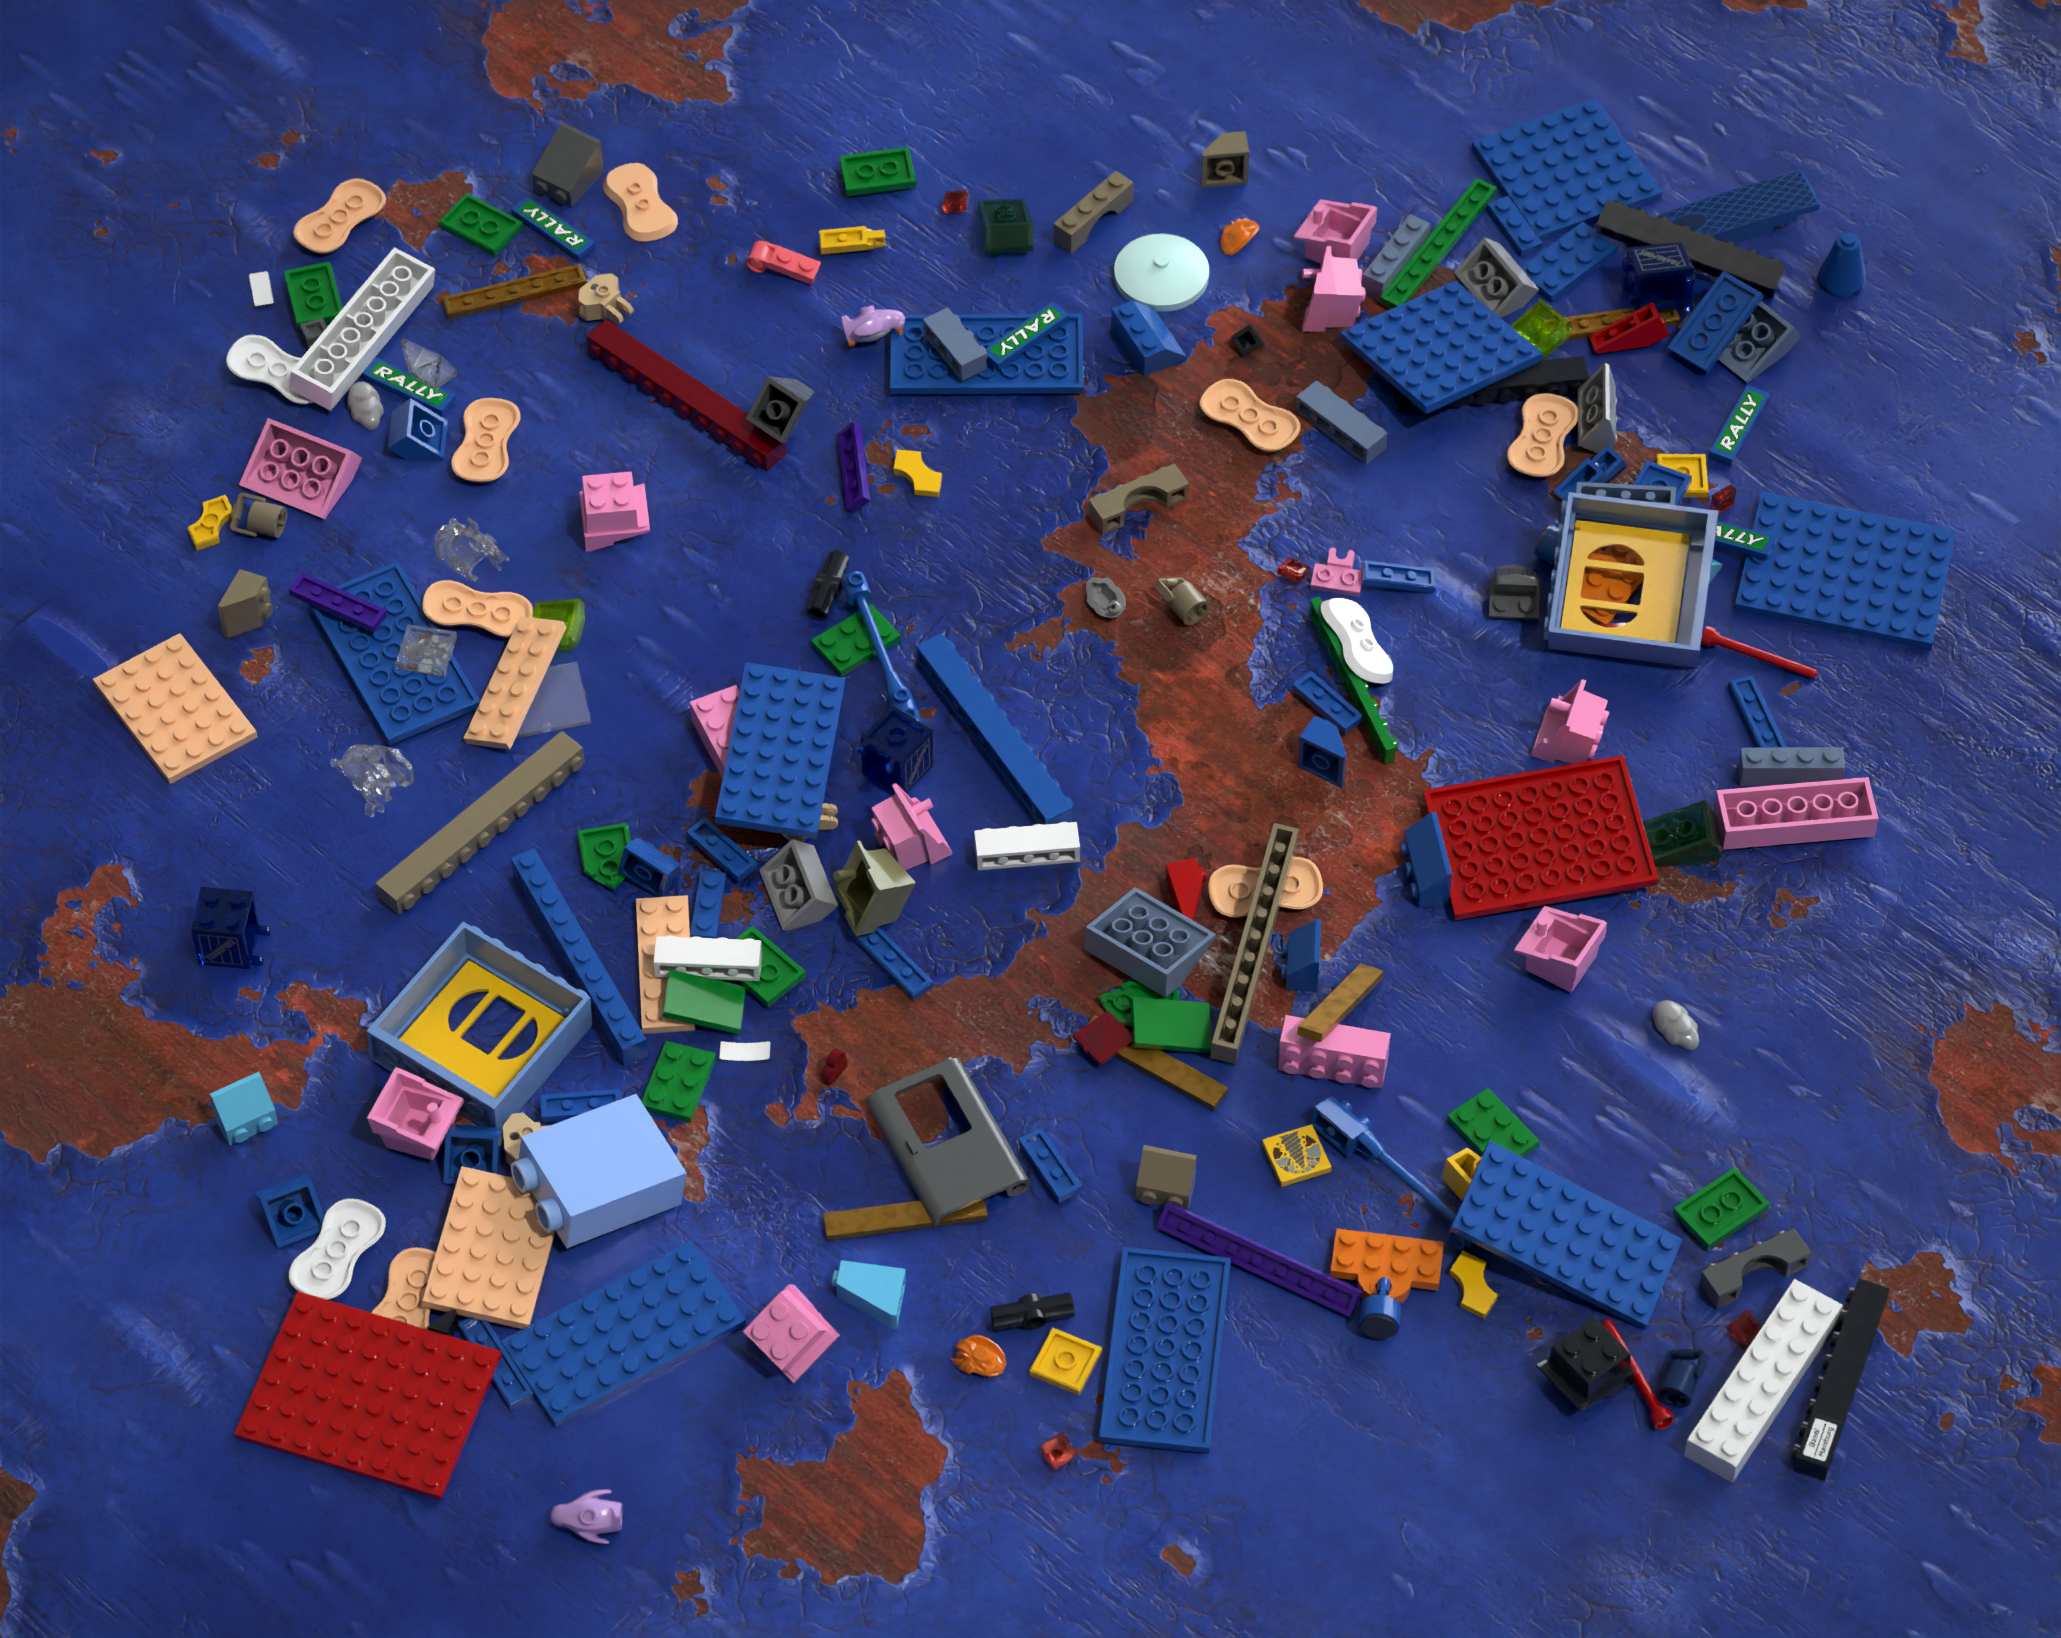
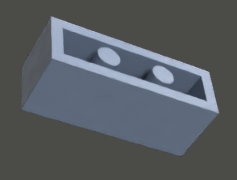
(955, 344)

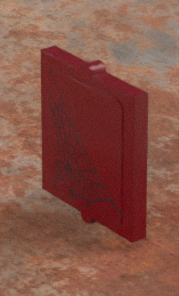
(1103, 1038)

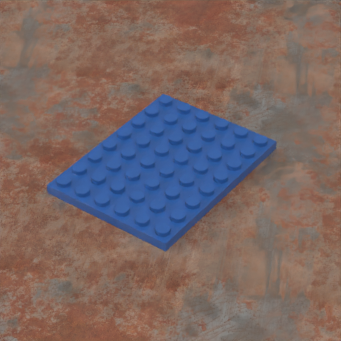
(1848, 571)

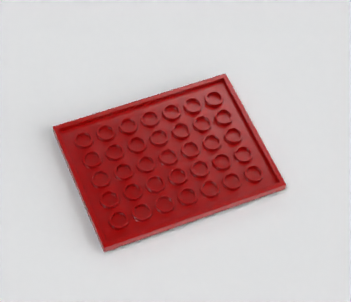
(1542, 837)
(368, 1395)

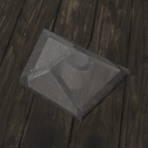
(427, 365)

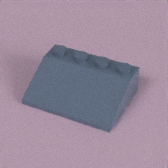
(1758, 343)
(1148, 941)

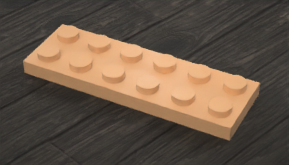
(515, 682)
(658, 918)

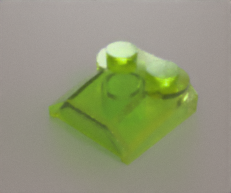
(1543, 327)
(570, 612)

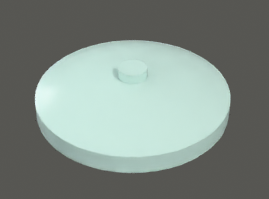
(1161, 272)

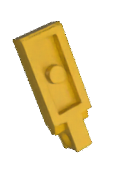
(850, 239)

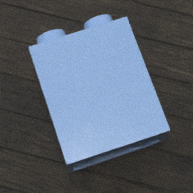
(599, 1171)

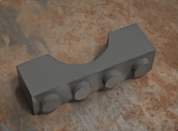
(1782, 1253)

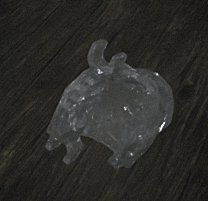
(469, 545)
(373, 778)

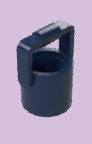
(1680, 1377)

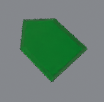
(603, 851)
(1119, 1001)

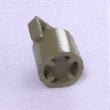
(262, 517)
(1183, 599)

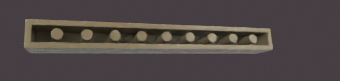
(480, 823)
(1254, 943)

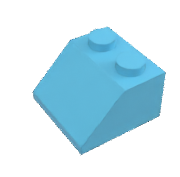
(243, 1109)

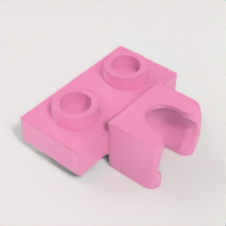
(1337, 575)

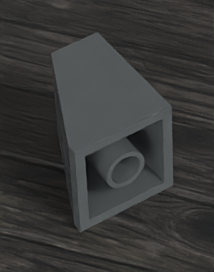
(568, 166)
(780, 406)

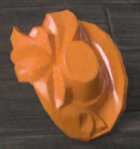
(1237, 235)
(979, 1356)

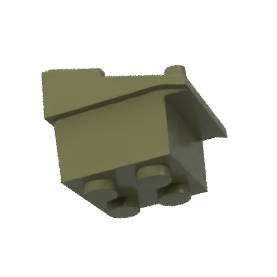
(872, 889)

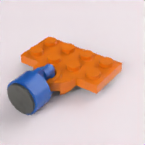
(1598, 583)
(1385, 1273)

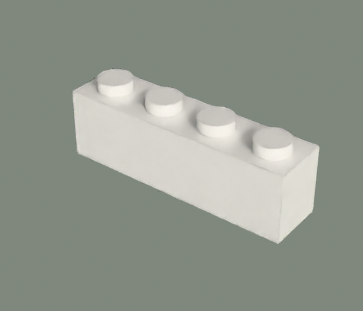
(1027, 846)
(709, 957)

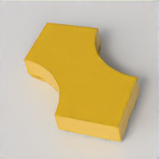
(924, 480)
(207, 528)
(1470, 1275)

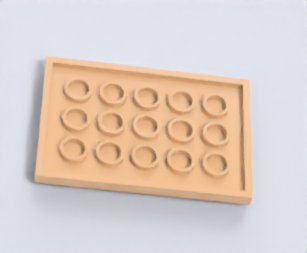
(175, 708)
(489, 1252)

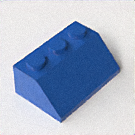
(1145, 337)
(1427, 862)

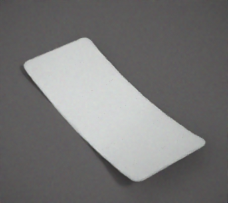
(261, 288)
(744, 1051)

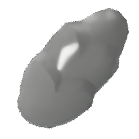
(365, 405)
(1105, 597)
(1676, 1024)

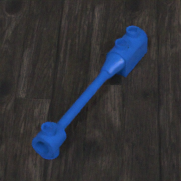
(858, 596)
(1350, 1134)

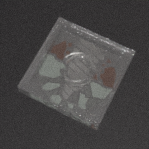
(426, 650)

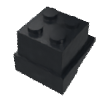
(1588, 1365)

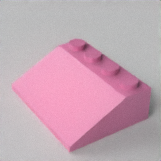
(299, 469)

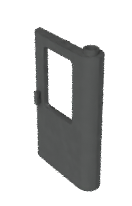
(961, 1167)

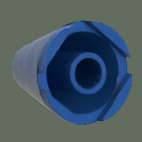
(1843, 267)

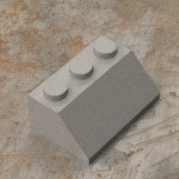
(1496, 278)
(1597, 411)
(798, 886)

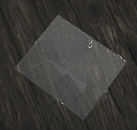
(558, 702)

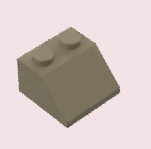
(1226, 161)
(245, 604)
(1166, 1177)

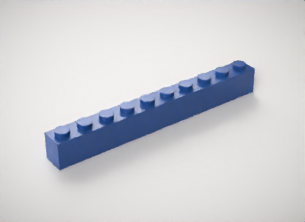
(994, 732)
(579, 957)

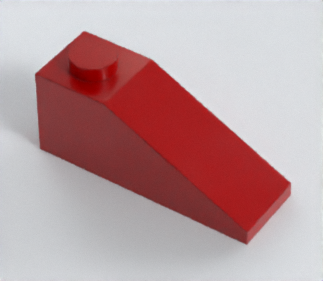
(1632, 331)
(1185, 886)

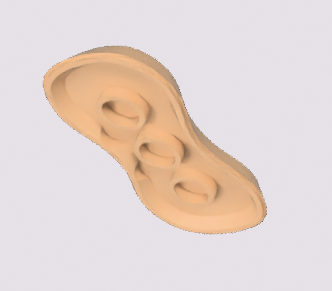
(636, 193)
(348, 206)
(1238, 406)
(1540, 445)
(484, 451)
(455, 604)
(1234, 886)
(407, 1286)

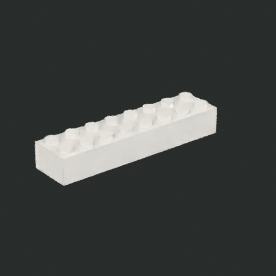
(362, 329)
(1763, 1380)

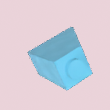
(872, 1289)

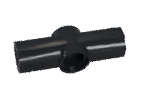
(828, 585)
(1032, 1311)

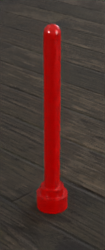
(1712, 638)
(1660, 1416)

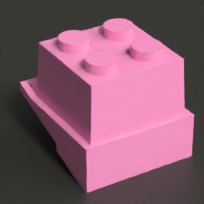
(1337, 225)
(1335, 294)
(612, 509)
(1571, 727)
(908, 830)
(1561, 946)
(413, 1114)
(791, 1332)

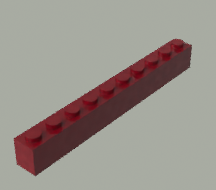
(684, 394)

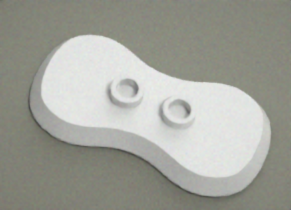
(263, 361)
(1358, 643)
(329, 1263)

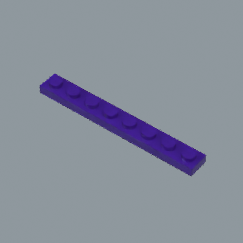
(1259, 1259)

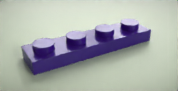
(853, 467)
(337, 602)

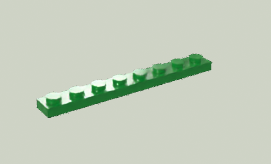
(1438, 244)
(1356, 687)

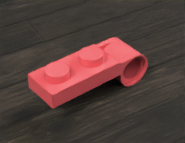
(782, 260)

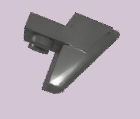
(1514, 593)

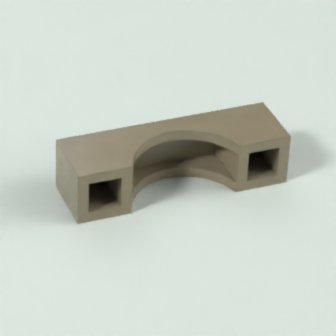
(1075, 225)
(1163, 486)

